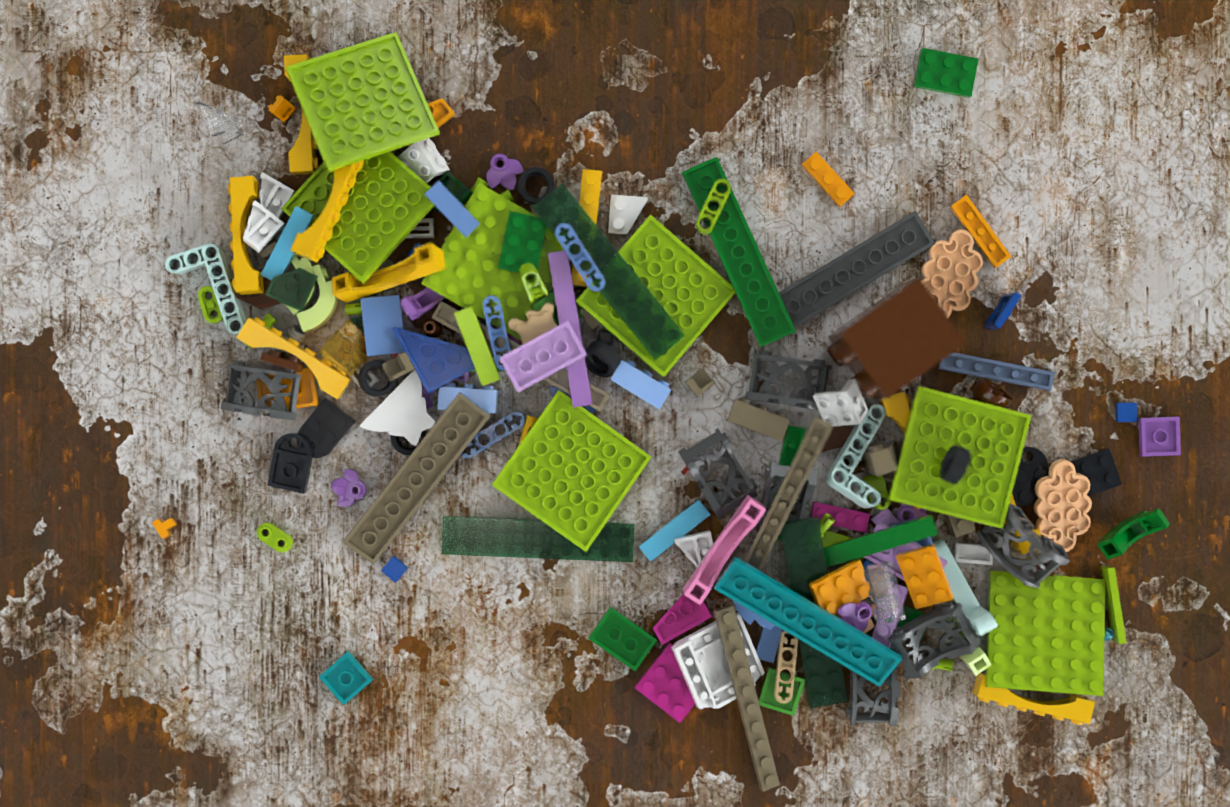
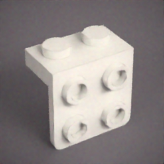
(424, 160)

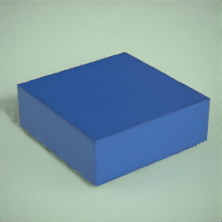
(1126, 412)
(394, 569)

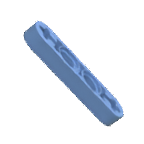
(577, 259)
(494, 333)
(493, 437)

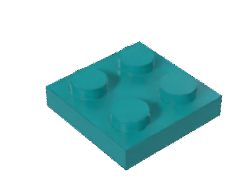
(346, 678)

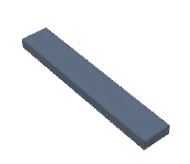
(997, 371)

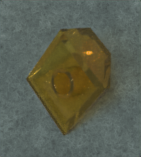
(346, 348)

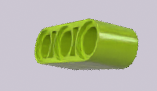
(714, 197)

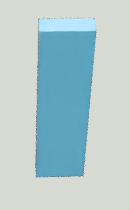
(282, 255)
(674, 529)

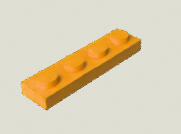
(981, 231)

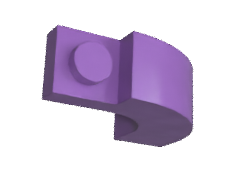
(421, 303)

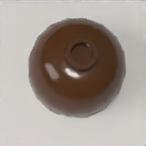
(989, 394)

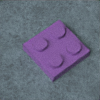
(1159, 436)

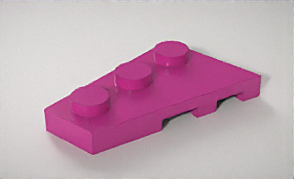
(681, 618)

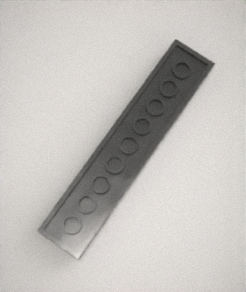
(856, 268)

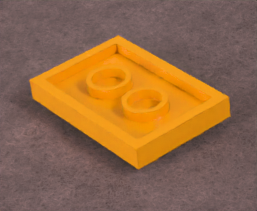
(306, 394)
(924, 576)
(840, 587)

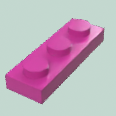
(843, 517)

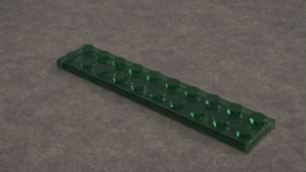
(622, 286)
(531, 540)
(804, 565)

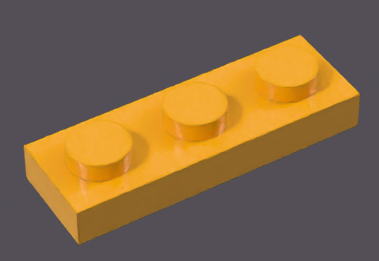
(827, 179)

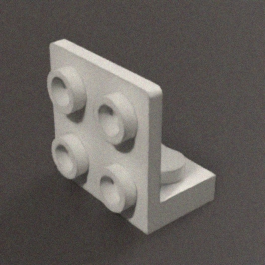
(842, 406)

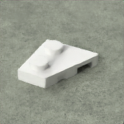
(274, 195)
(624, 212)
(261, 227)
(695, 546)

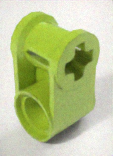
(534, 284)
(878, 484)

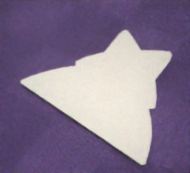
(402, 412)

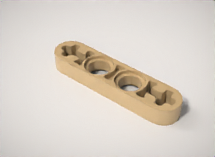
(788, 665)

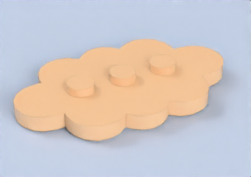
(952, 271)
(1062, 504)

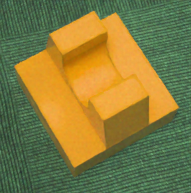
(282, 108)
(163, 527)

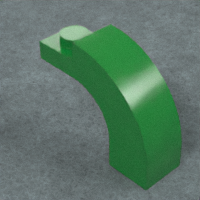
(1130, 530)

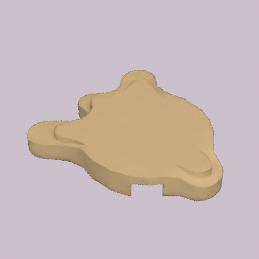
(536, 324)

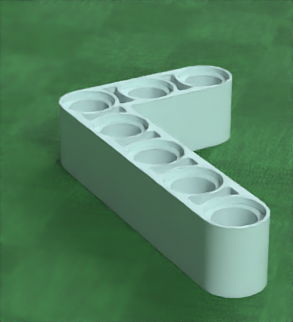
(217, 282)
(853, 455)
(978, 618)

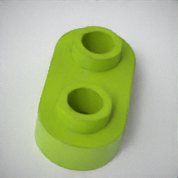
(209, 305)
(275, 535)

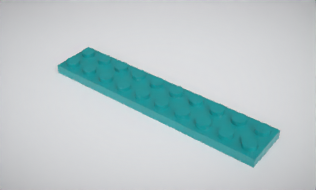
(807, 622)

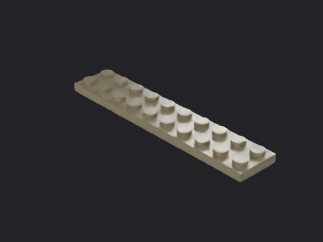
(416, 478)

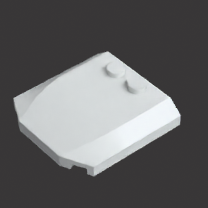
(706, 668)

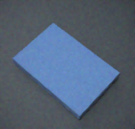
(379, 318)

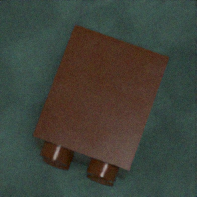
(895, 340)

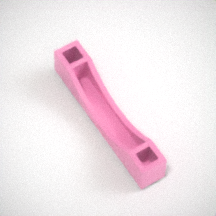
(736, 529)

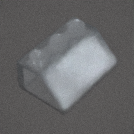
(884, 592)

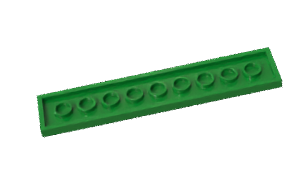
(741, 257)

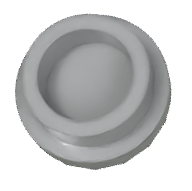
(296, 333)

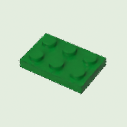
(946, 72)
(521, 242)
(622, 638)

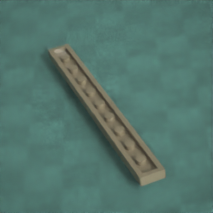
(559, 379)
(788, 492)
(746, 697)

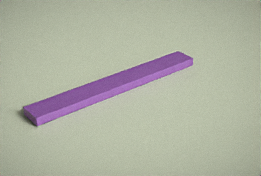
(567, 311)

